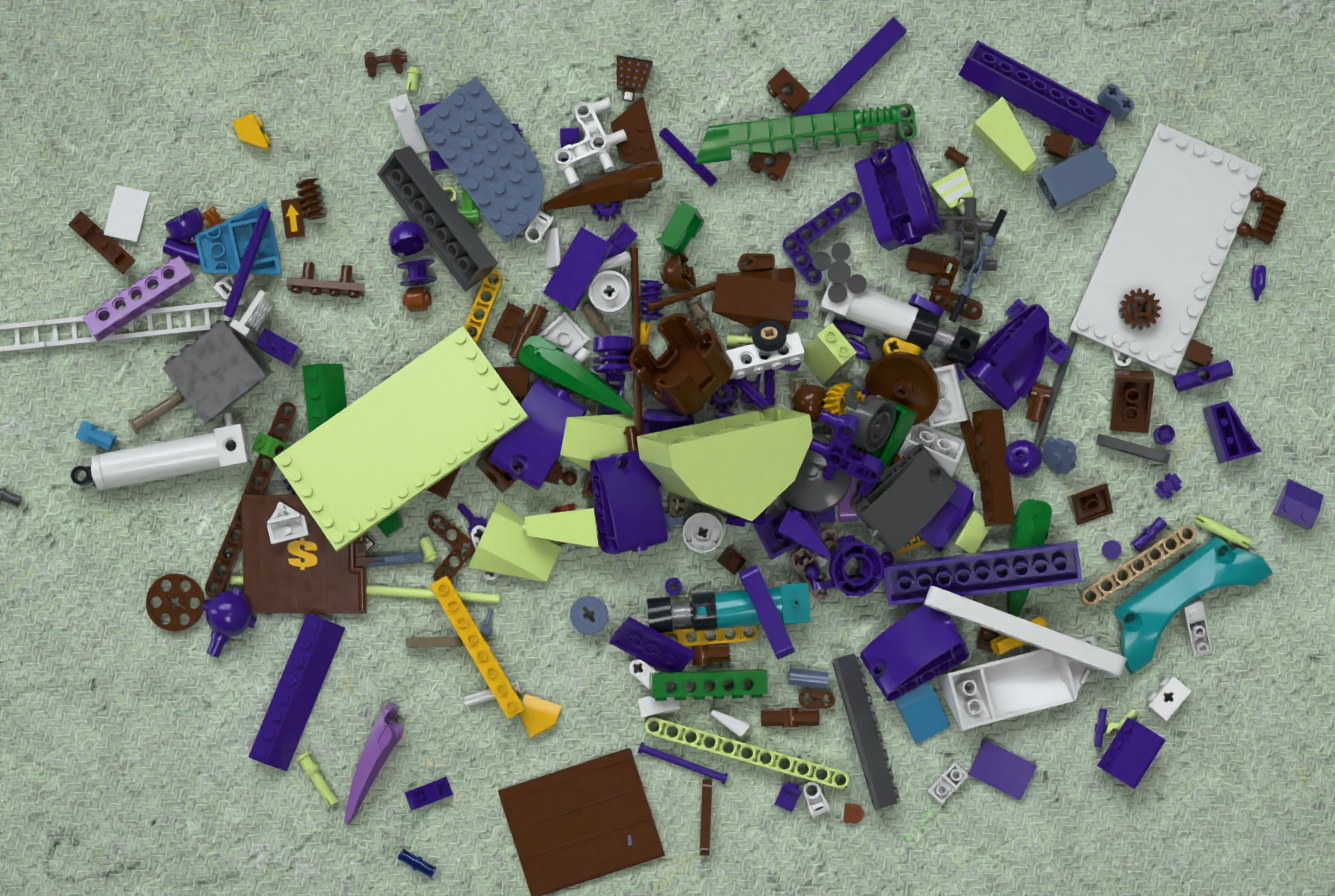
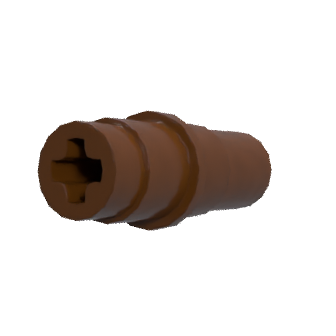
(529, 328)

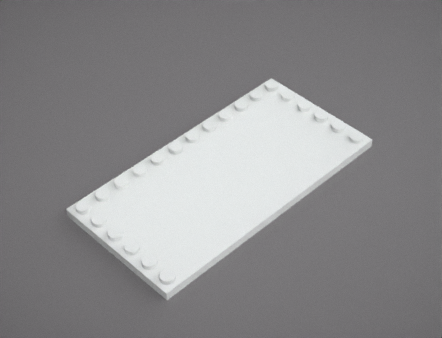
(1167, 241)

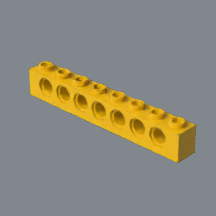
(477, 647)

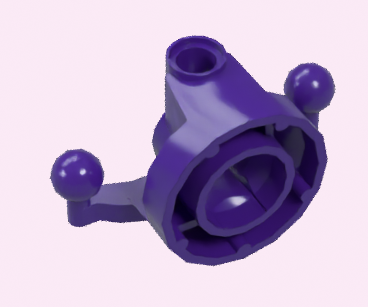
(869, 568)

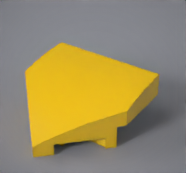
(539, 715)

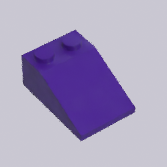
(800, 532)
(775, 544)

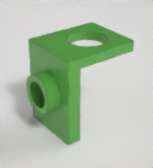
(266, 445)

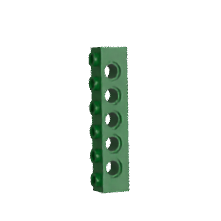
(758, 686)

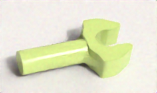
(1132, 714)

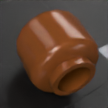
(417, 299)

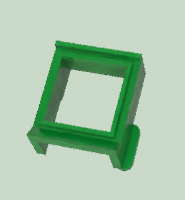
(680, 229)

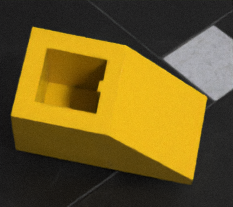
(249, 132)

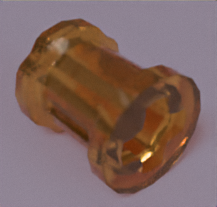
(213, 217)

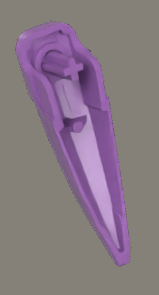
(379, 746)

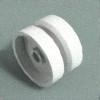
(612, 282)

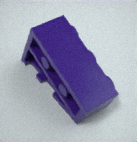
(1228, 434)

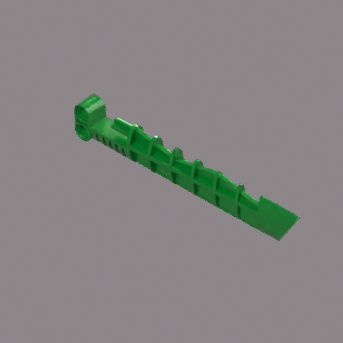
(788, 132)

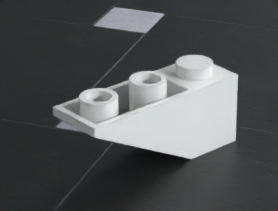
(1196, 627)

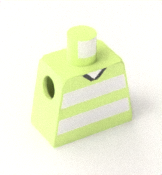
(953, 190)

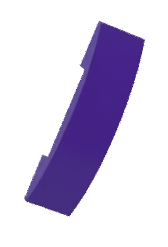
(1056, 349)

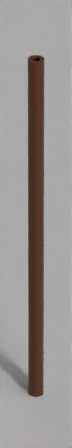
(636, 336)

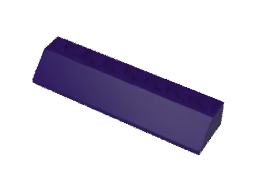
(1034, 93)
(297, 692)

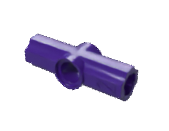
(1214, 372)

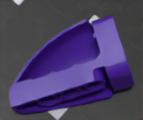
(1012, 357)

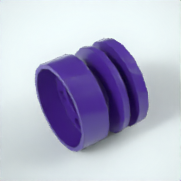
(612, 354)

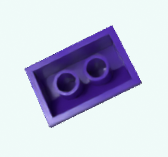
(1131, 753)

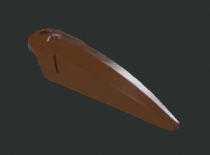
(617, 185)

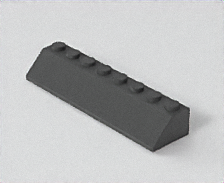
(438, 216)
(864, 731)

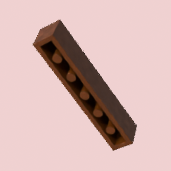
(992, 467)

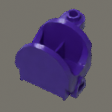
(663, 419)

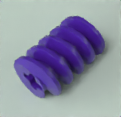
(650, 294)

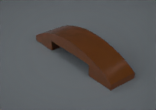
(101, 243)

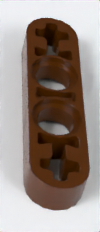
(705, 817)

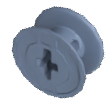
(585, 625)

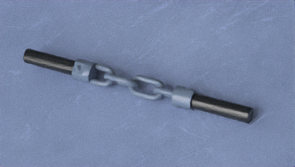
(966, 288)

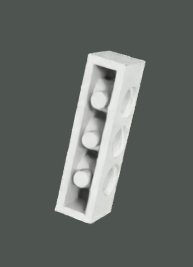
(757, 365)

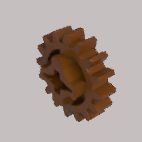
(1145, 314)

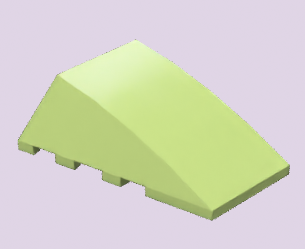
(595, 437)
(510, 551)

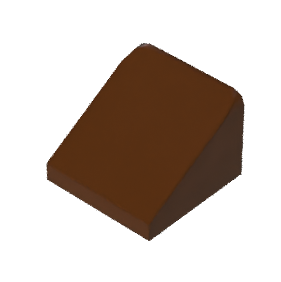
(731, 560)

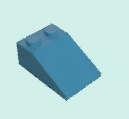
(922, 712)

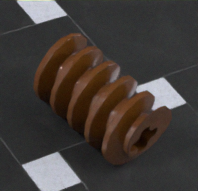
(309, 199)

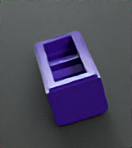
(615, 378)

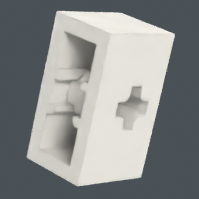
(1178, 694)

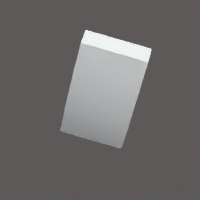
(650, 707)
(947, 783)

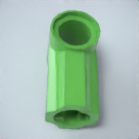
(469, 209)

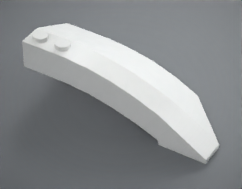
(1012, 686)

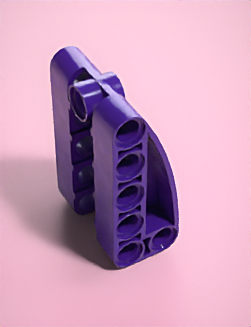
(897, 196)
(538, 440)
(627, 504)
(914, 651)

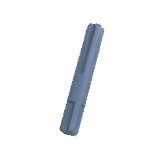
(396, 559)

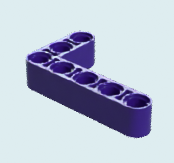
(816, 232)
(766, 611)

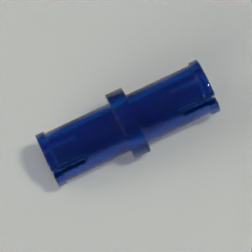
(417, 863)

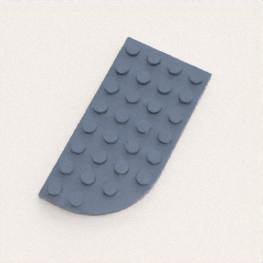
(486, 157)

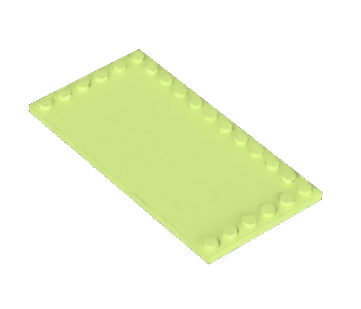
(400, 438)

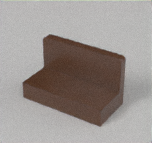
(924, 262)

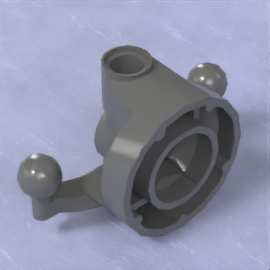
(874, 415)

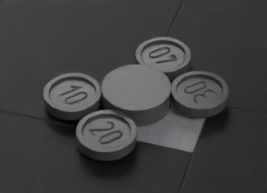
(839, 272)

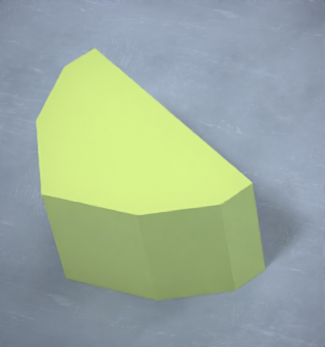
(730, 461)

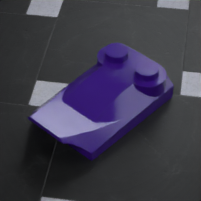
(948, 518)

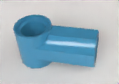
(92, 434)

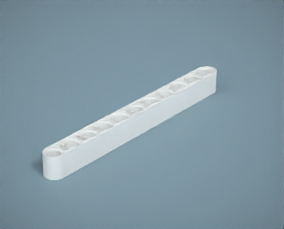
(1025, 631)

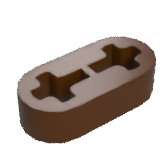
(817, 694)

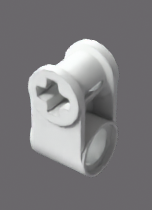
(539, 225)
(644, 675)
(815, 801)

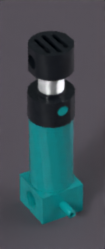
(728, 609)

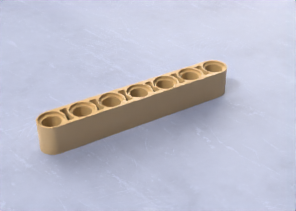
(1144, 558)

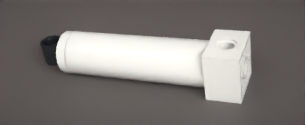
(169, 458)

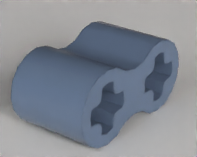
(1115, 101)

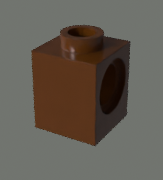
(1058, 145)
(1198, 353)

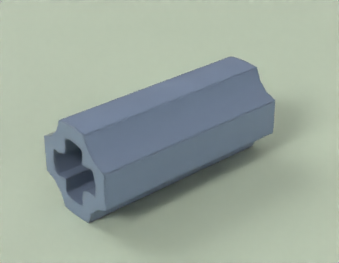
(808, 678)

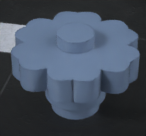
(1059, 455)

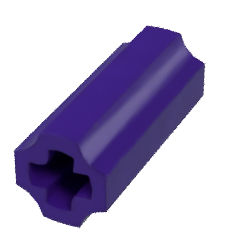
(184, 250)

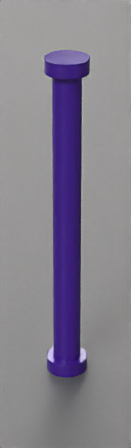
(683, 763)

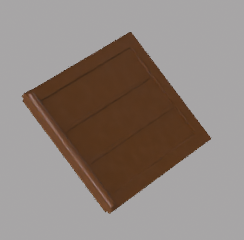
(579, 823)

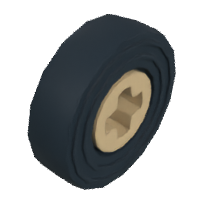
(772, 342)

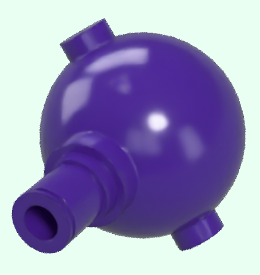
(228, 617)

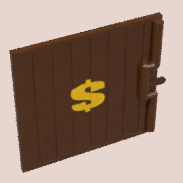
(300, 572)

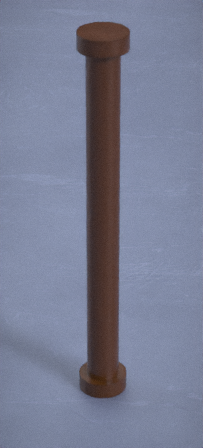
(651, 306)

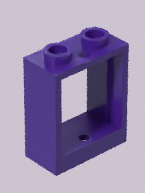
(279, 348)

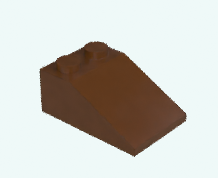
(1131, 400)

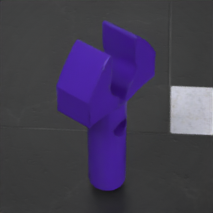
(471, 518)

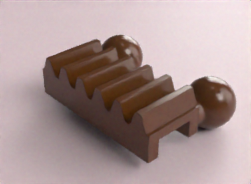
(1267, 220)

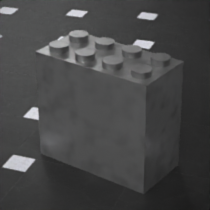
(215, 370)

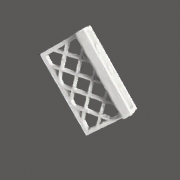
(254, 317)

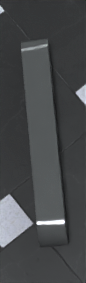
(1133, 449)

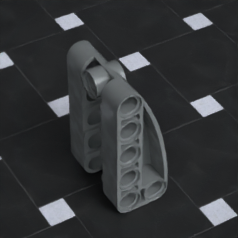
(904, 498)

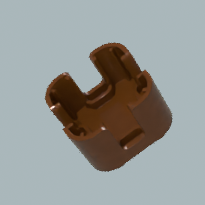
(688, 369)

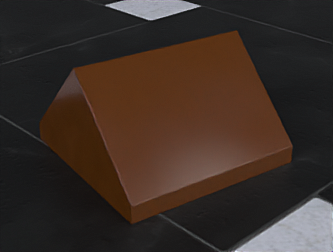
(1090, 504)

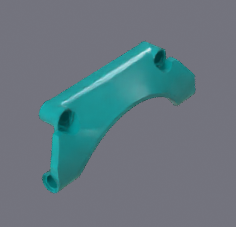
(1154, 606)

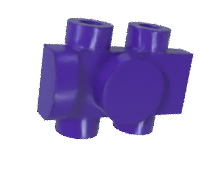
(1164, 488)

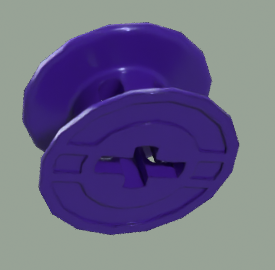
(417, 272)

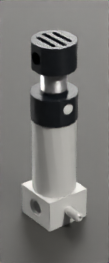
(901, 322)

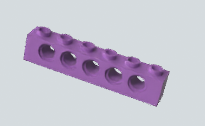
(135, 308)

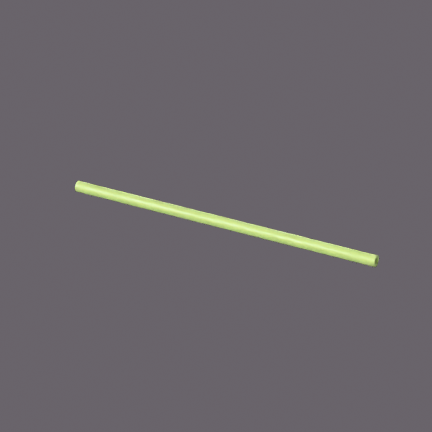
(411, 592)

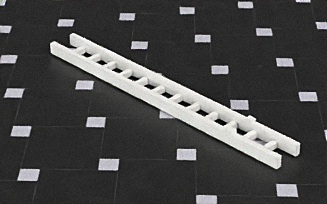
(112, 337)

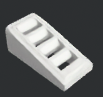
(225, 280)
(735, 725)

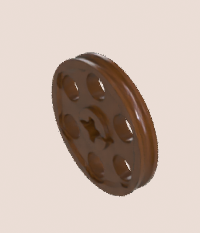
(166, 604)

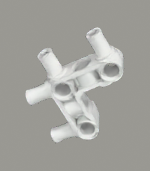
(585, 151)

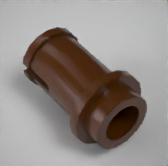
(956, 156)
(631, 437)

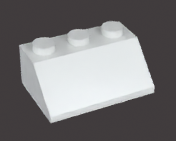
(940, 444)

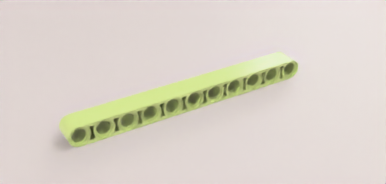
(756, 753)

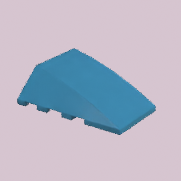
(225, 244)

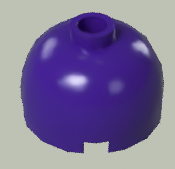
(186, 225)
(406, 238)
(1028, 463)

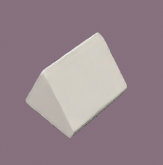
(552, 248)

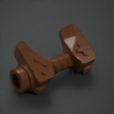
(397, 58)

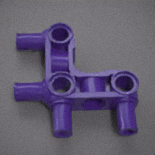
(842, 457)

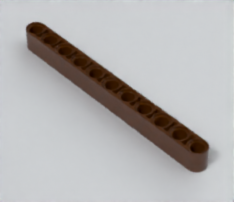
(236, 524)

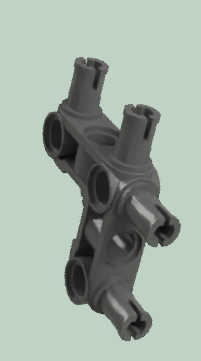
(969, 240)

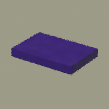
(1002, 770)

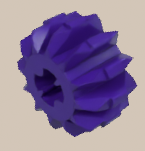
(606, 213)
(729, 396)

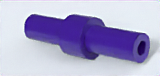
(1100, 728)

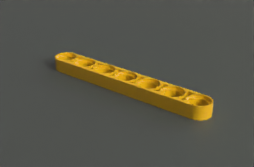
(720, 638)

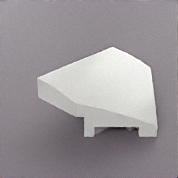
(286, 524)

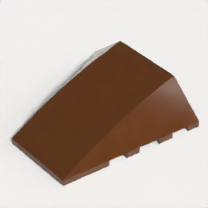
(756, 296)

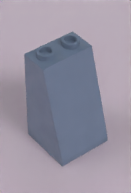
(1076, 177)

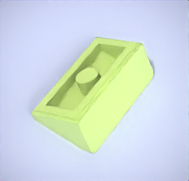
(973, 534)

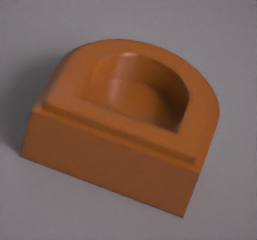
(853, 813)

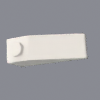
(406, 122)

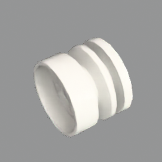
(700, 543)

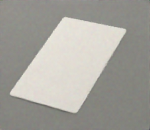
(126, 213)

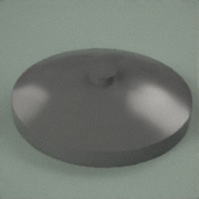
(811, 490)

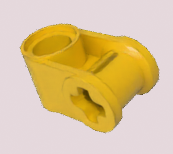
(901, 346)

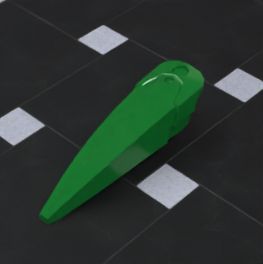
(563, 369)
(1029, 529)

